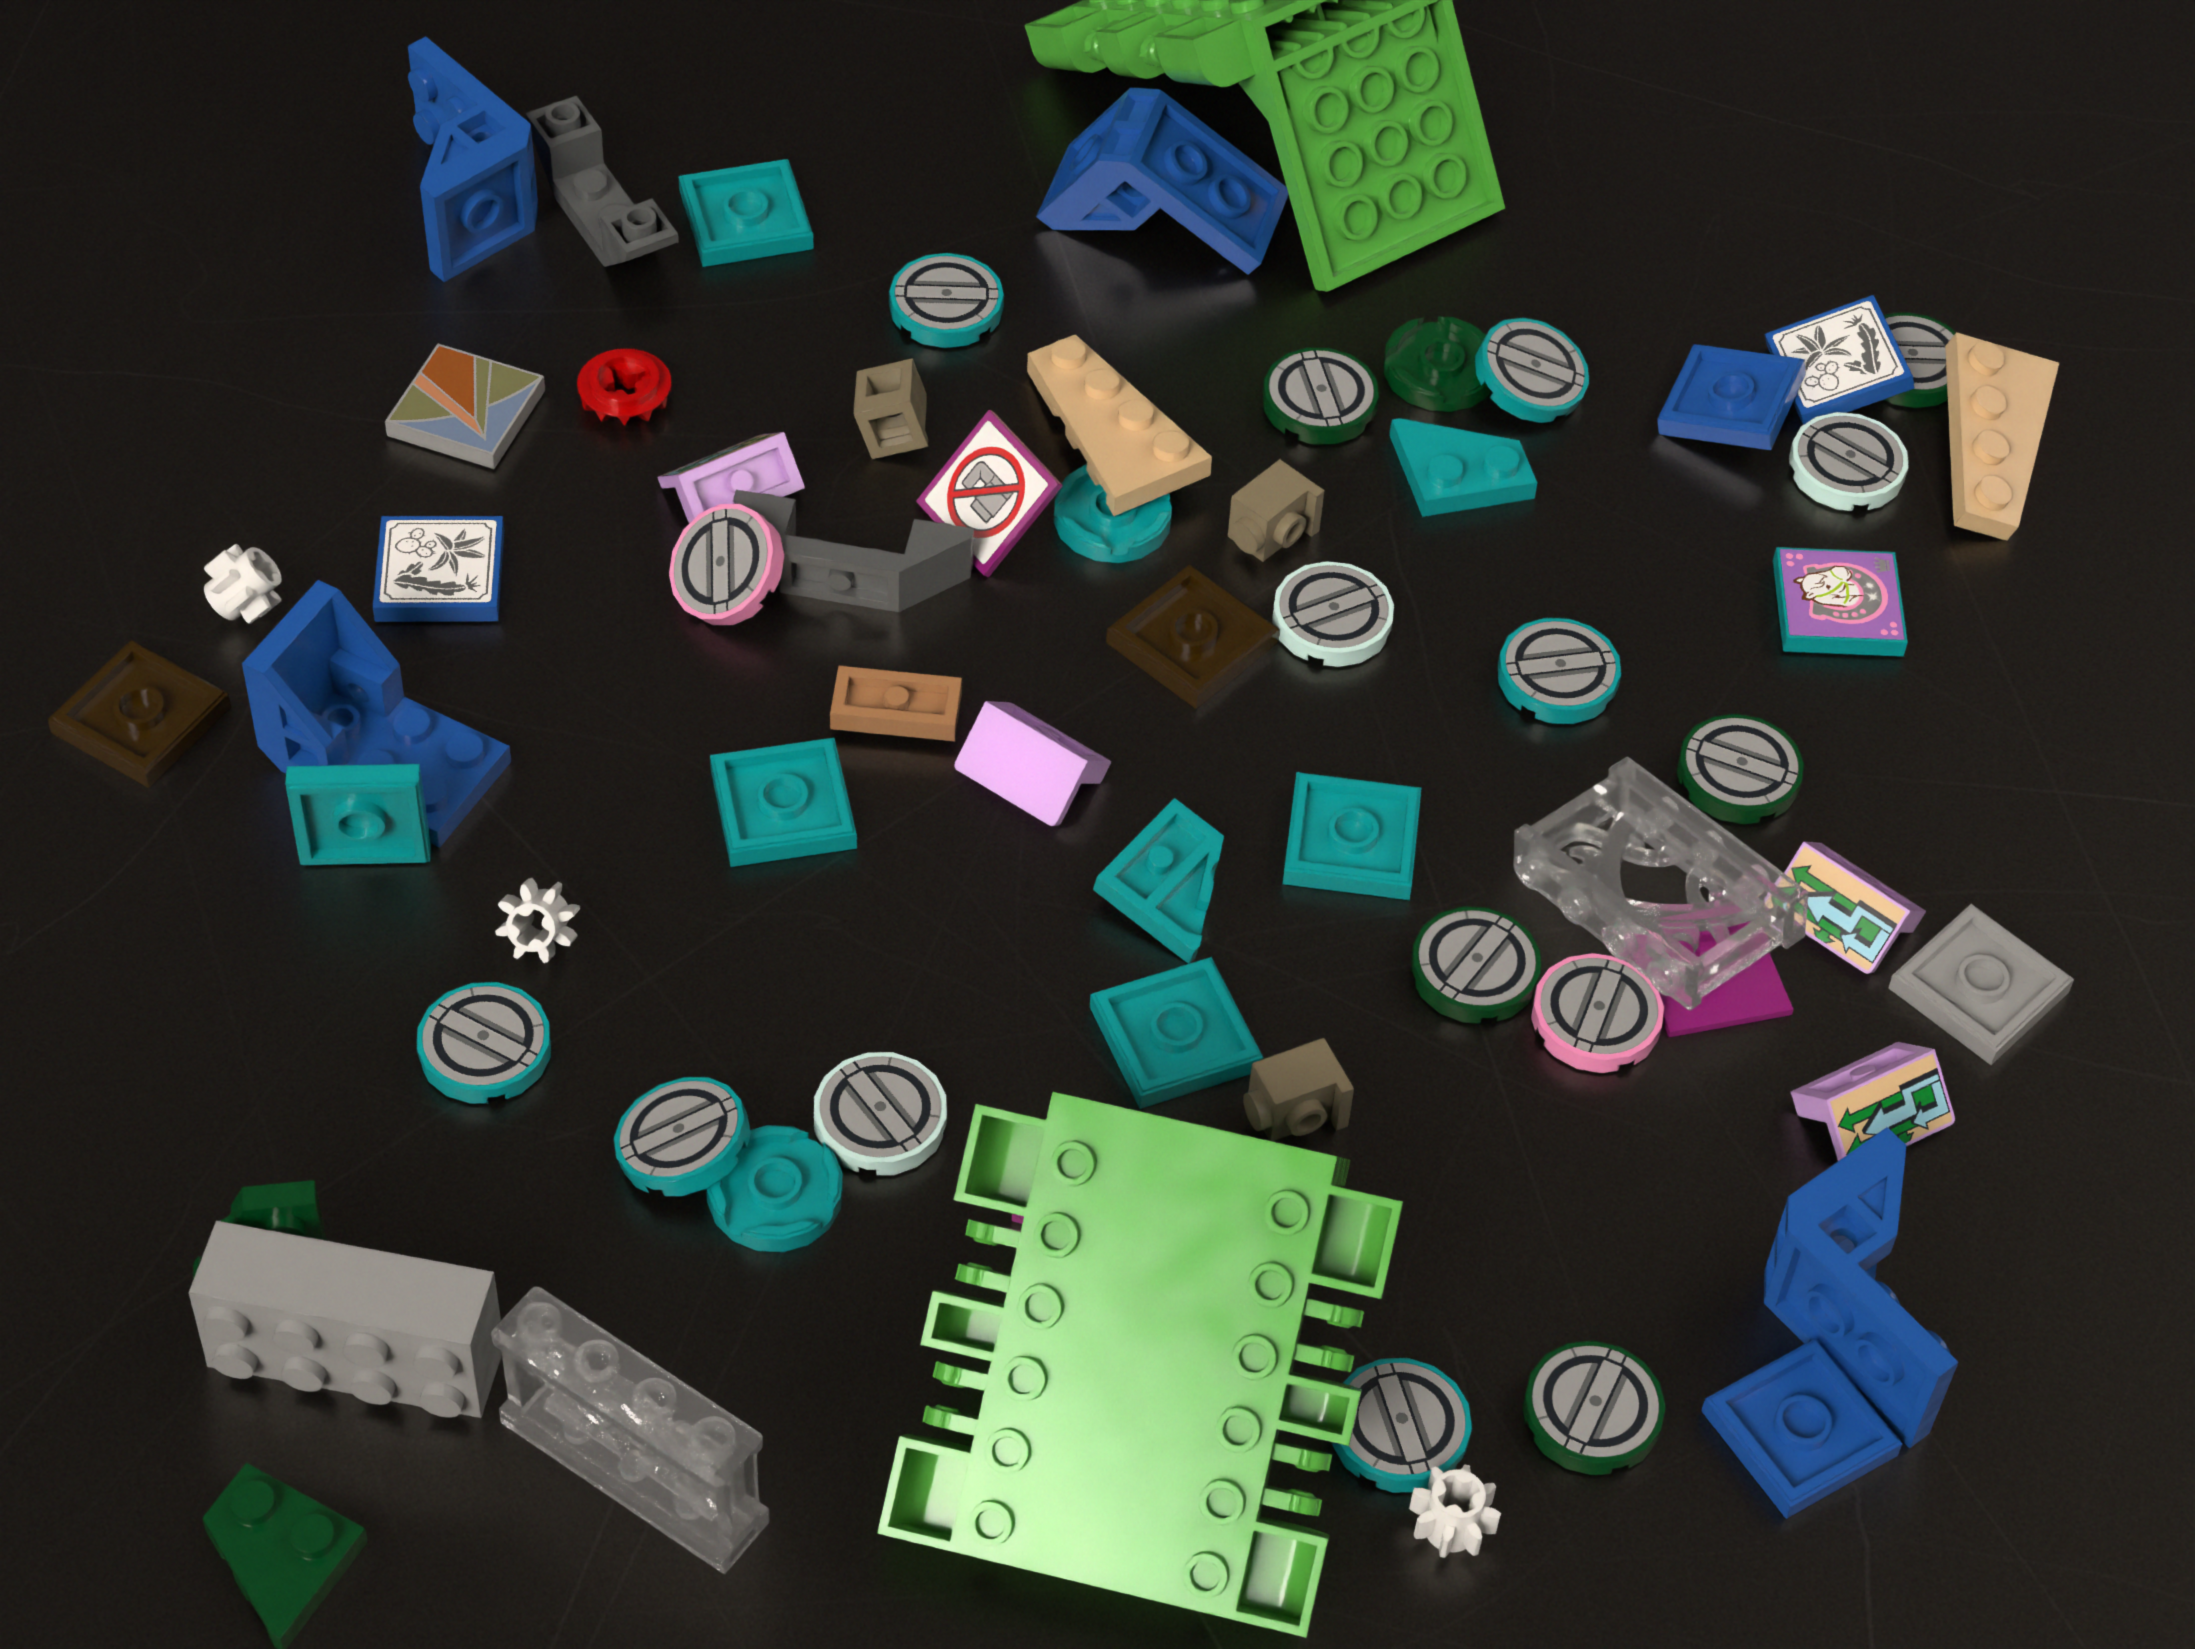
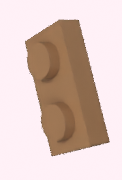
(896, 703)

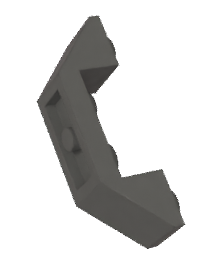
(588, 192)
(866, 577)

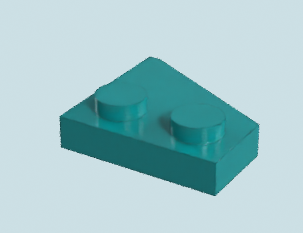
(1460, 467)
(1166, 878)

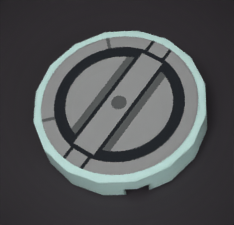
(1848, 461)
(1333, 613)
(880, 1113)

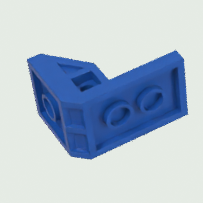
(481, 167)
(1173, 167)
(335, 696)
(1827, 1290)

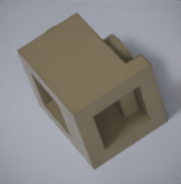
(891, 408)
(1274, 511)
(1298, 1092)

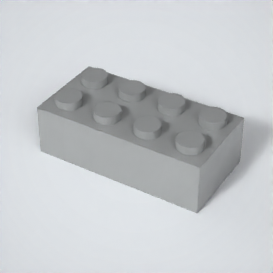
(347, 1319)

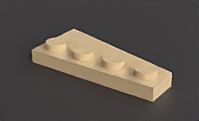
(1994, 430)
(1119, 431)

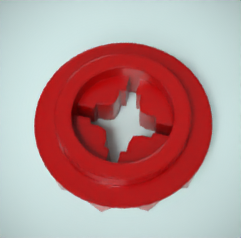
(632, 370)

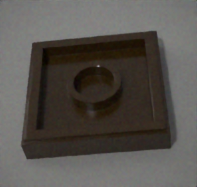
(1192, 636)
(139, 713)

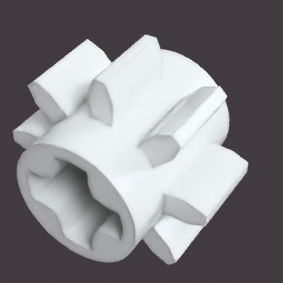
(242, 583)
(520, 918)
(1454, 1511)

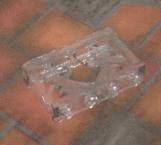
(1647, 933)
(631, 1429)

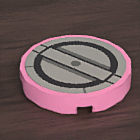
(726, 564)
(1597, 1012)

